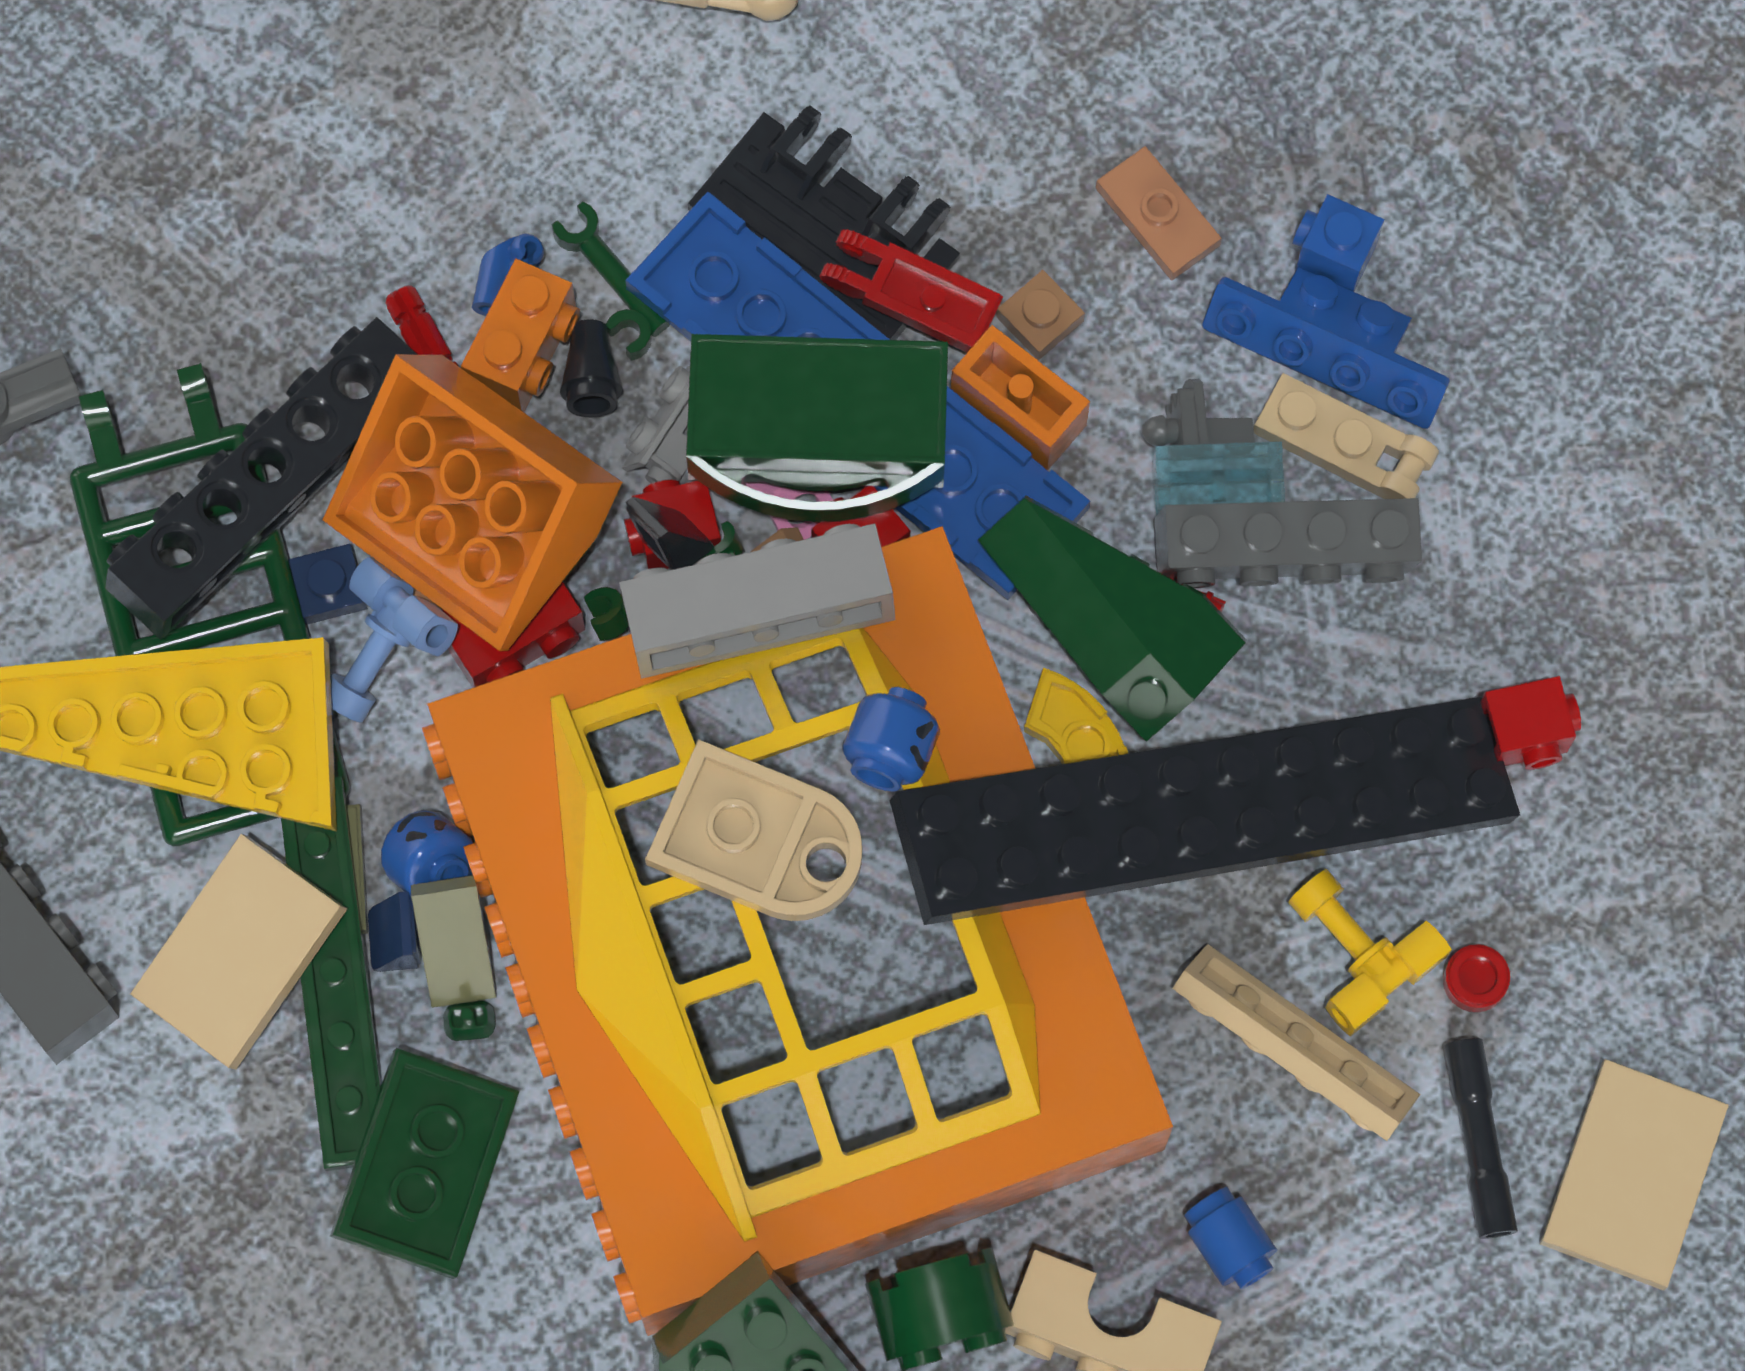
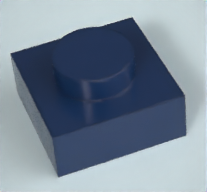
(324, 583)

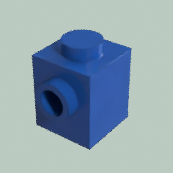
(1338, 241)

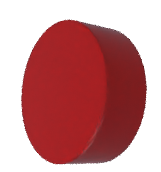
(1476, 978)

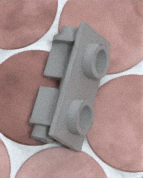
(661, 441)

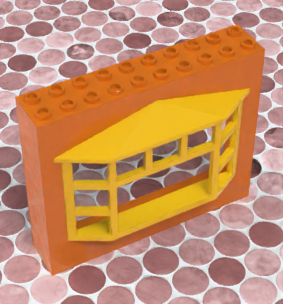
(620, 1023)

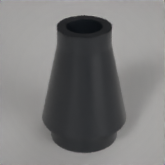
(590, 373)

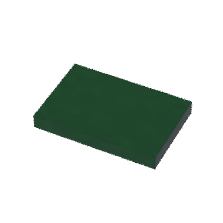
(424, 1163)

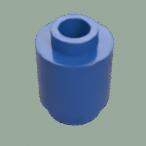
(1230, 1239)

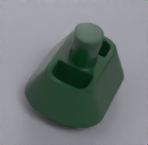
(469, 1021)

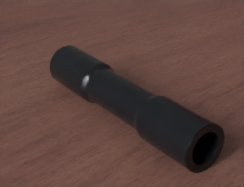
(1487, 1178)

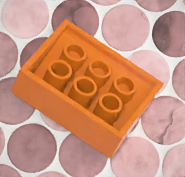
(468, 497)

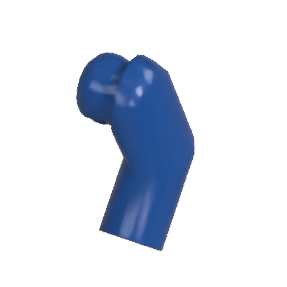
(497, 264)

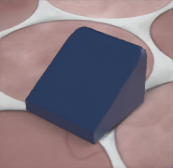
(394, 934)

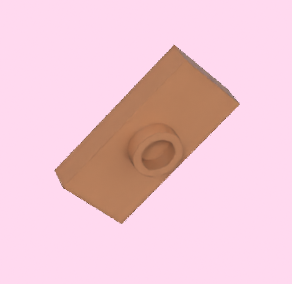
(1158, 213)

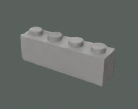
(758, 599)

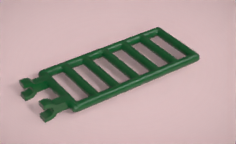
(101, 535)

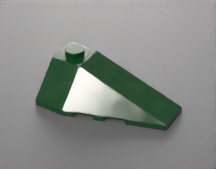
(1124, 624)

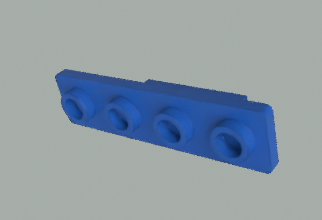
(1332, 339)

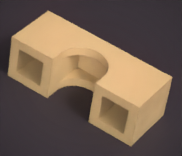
(1055, 1317)

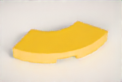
(1071, 721)

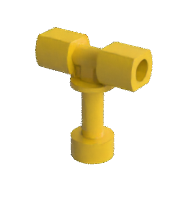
(1378, 966)

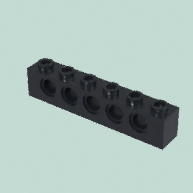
(165, 594)

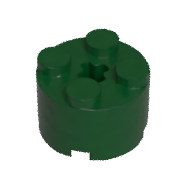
(940, 1307)

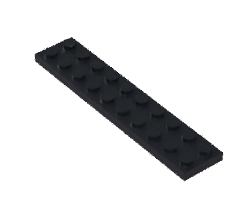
(1200, 809)

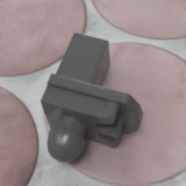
(1188, 423)

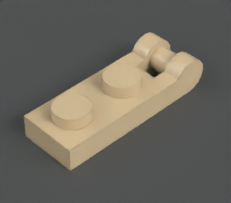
(1343, 439)

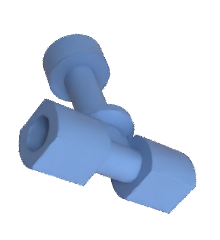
(395, 619)

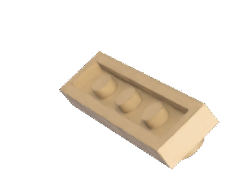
(1296, 1042)

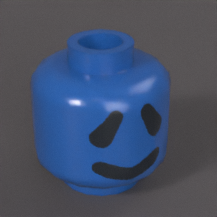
(891, 739)
(424, 850)

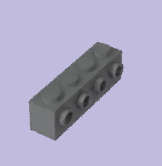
(1288, 541)

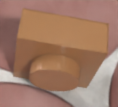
(1040, 314)

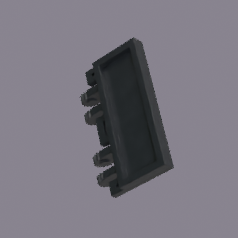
(803, 219)

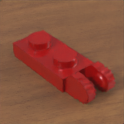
(915, 291)

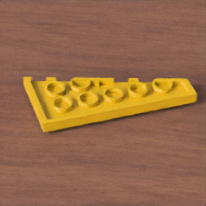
(203, 723)

